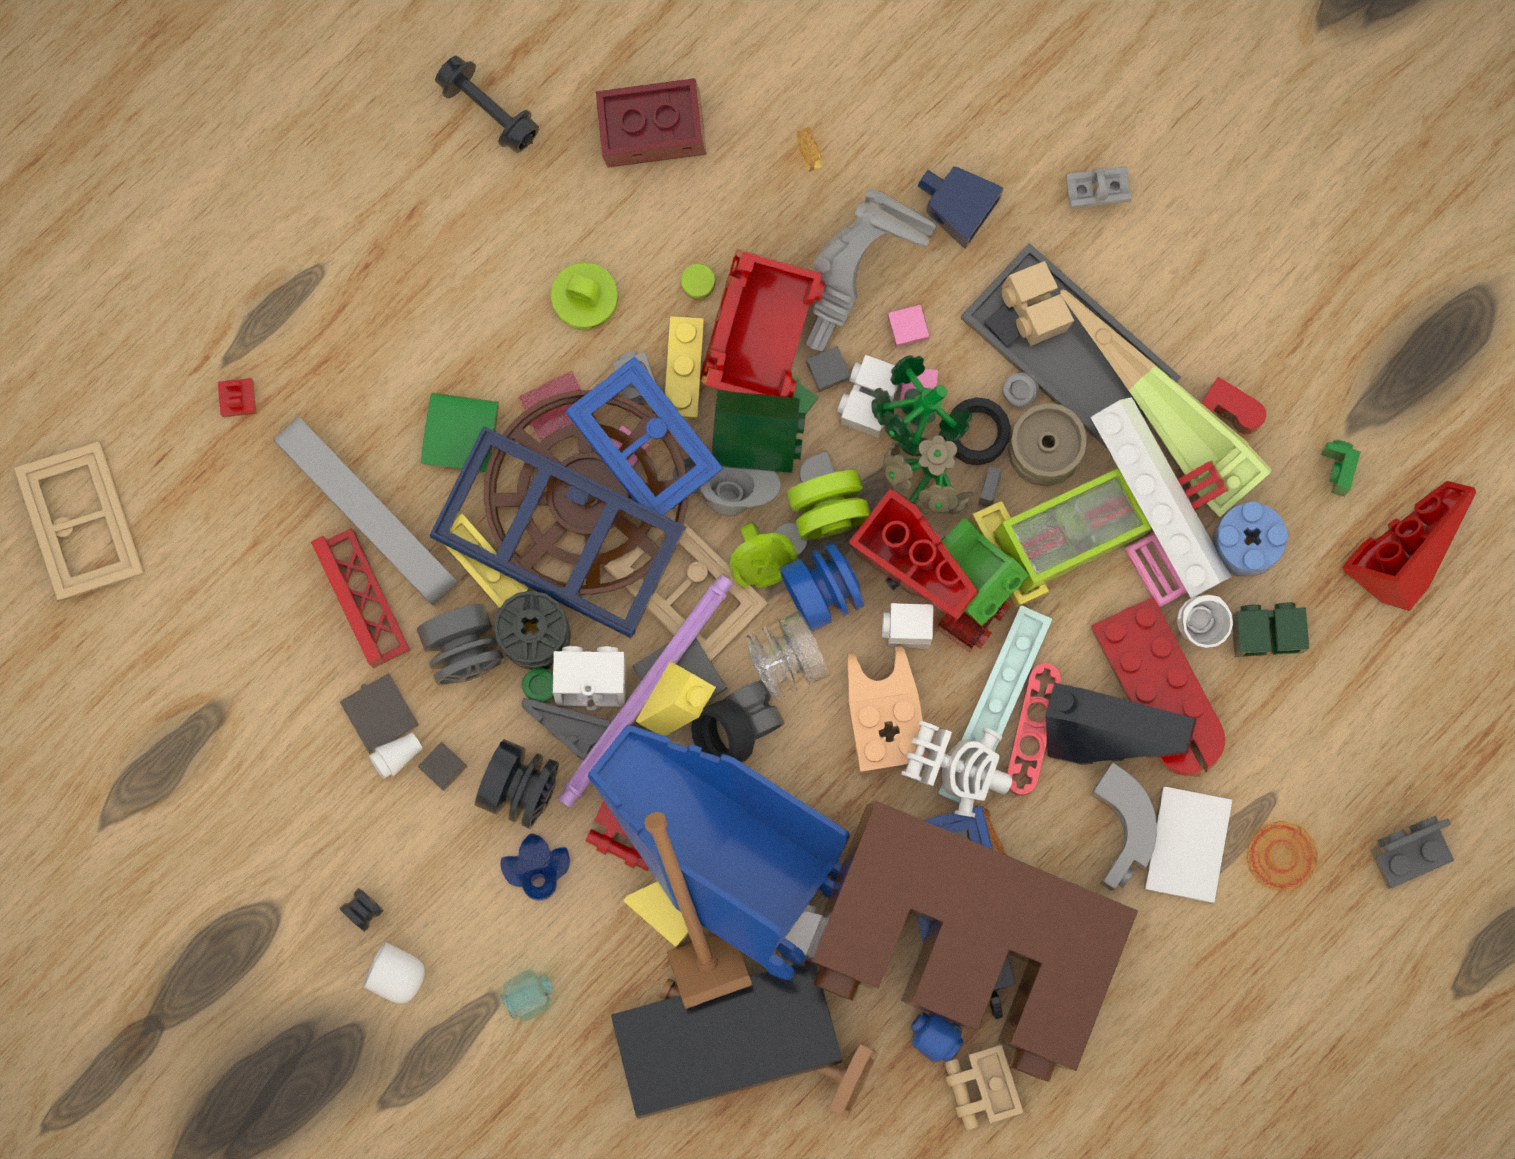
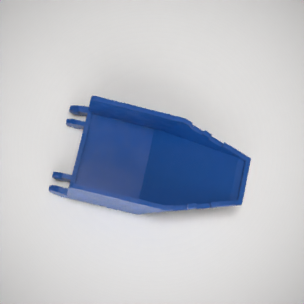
(739, 839)

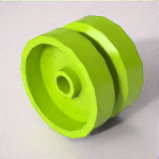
(828, 504)

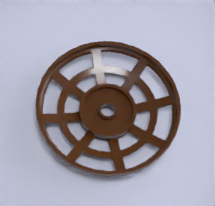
(572, 515)

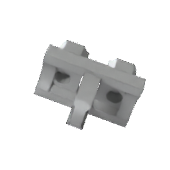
(1111, 189)

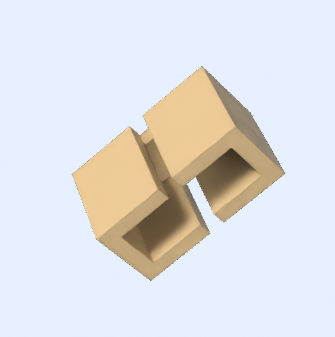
(1030, 296)

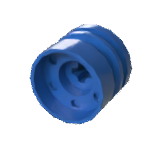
(822, 586)

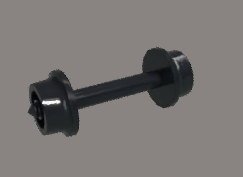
(456, 76)

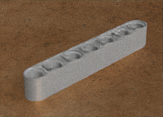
(365, 510)

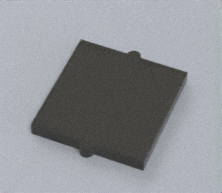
(379, 713)

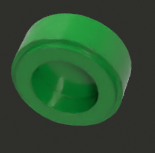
(538, 685)

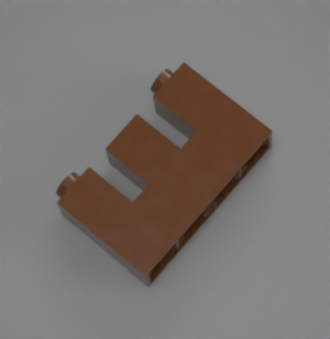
(979, 914)

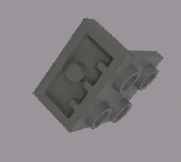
(1412, 855)

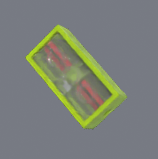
(1073, 529)

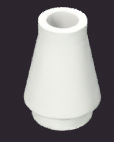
(393, 756)

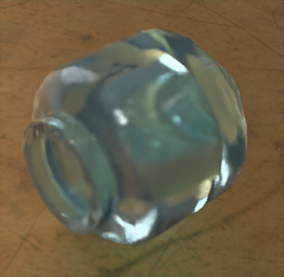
(527, 995)

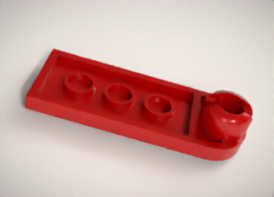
(1158, 675)

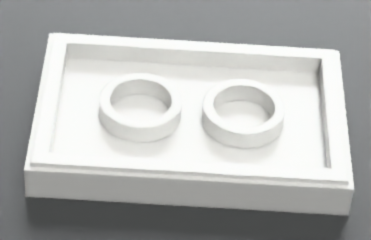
(1188, 844)

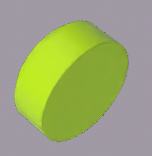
(698, 281)

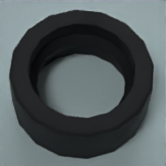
(1003, 426)
(737, 727)

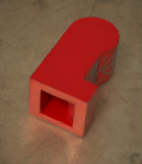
(1235, 405)

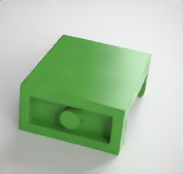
(986, 567)

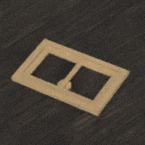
(62, 527)
(697, 572)

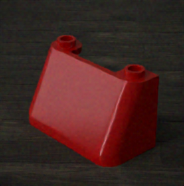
(759, 325)

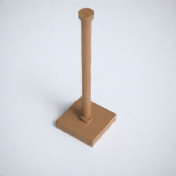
(708, 964)
(848, 1079)

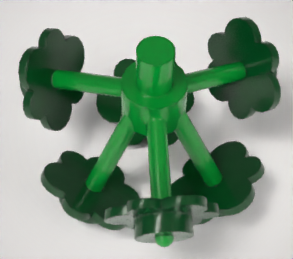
(919, 408)

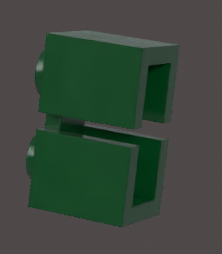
(1287, 630)

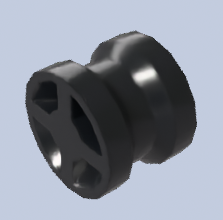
(361, 909)

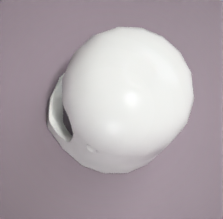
(1208, 615)
(395, 974)

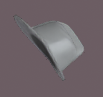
(740, 488)

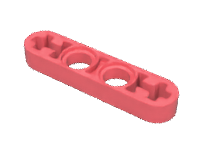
(1033, 729)

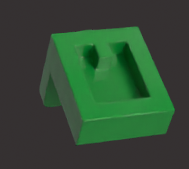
(1343, 472)

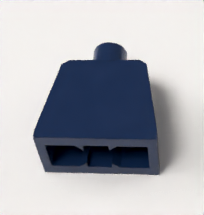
(960, 202)

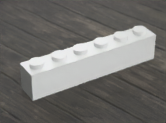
(1160, 497)

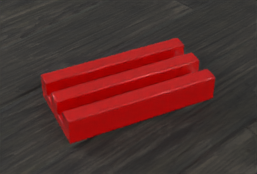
(1215, 477)

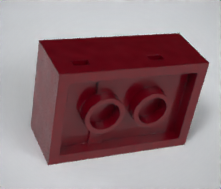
(651, 122)

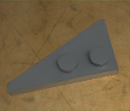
(574, 729)

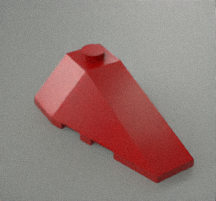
(908, 551)
(1407, 556)

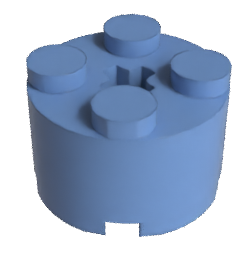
(1267, 547)

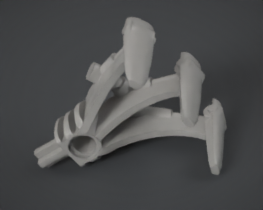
(841, 257)

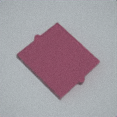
(556, 418)

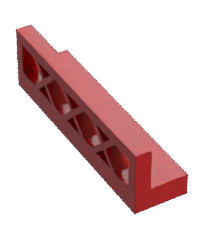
(348, 602)

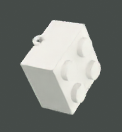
(588, 677)

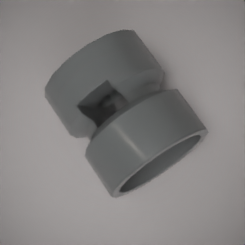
(754, 702)

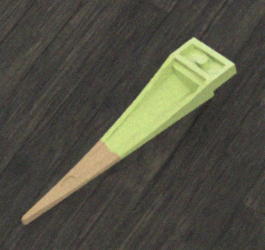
(1180, 420)

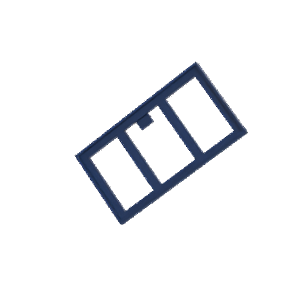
(578, 492)

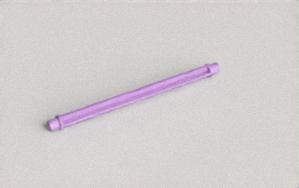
(639, 697)

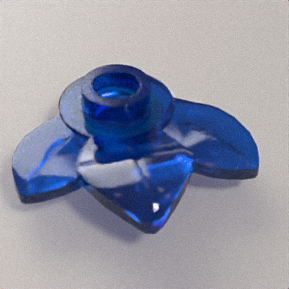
(533, 862)

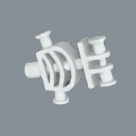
(974, 771)

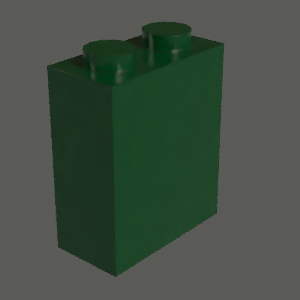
(757, 431)

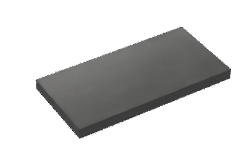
(1069, 364)

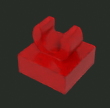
(236, 397)

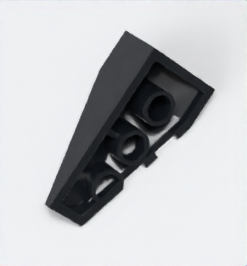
(1101, 727)

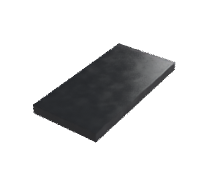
(725, 1043)

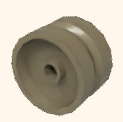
(1065, 436)

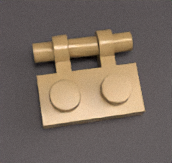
(994, 1084)

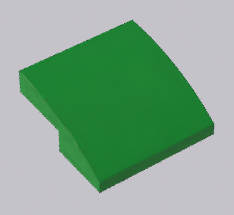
(454, 427)

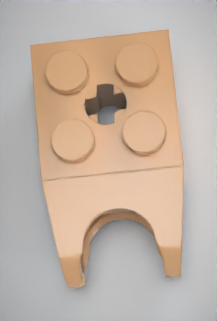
(883, 704)

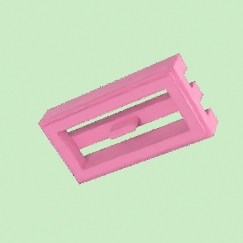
(1144, 576)

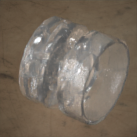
(787, 655)

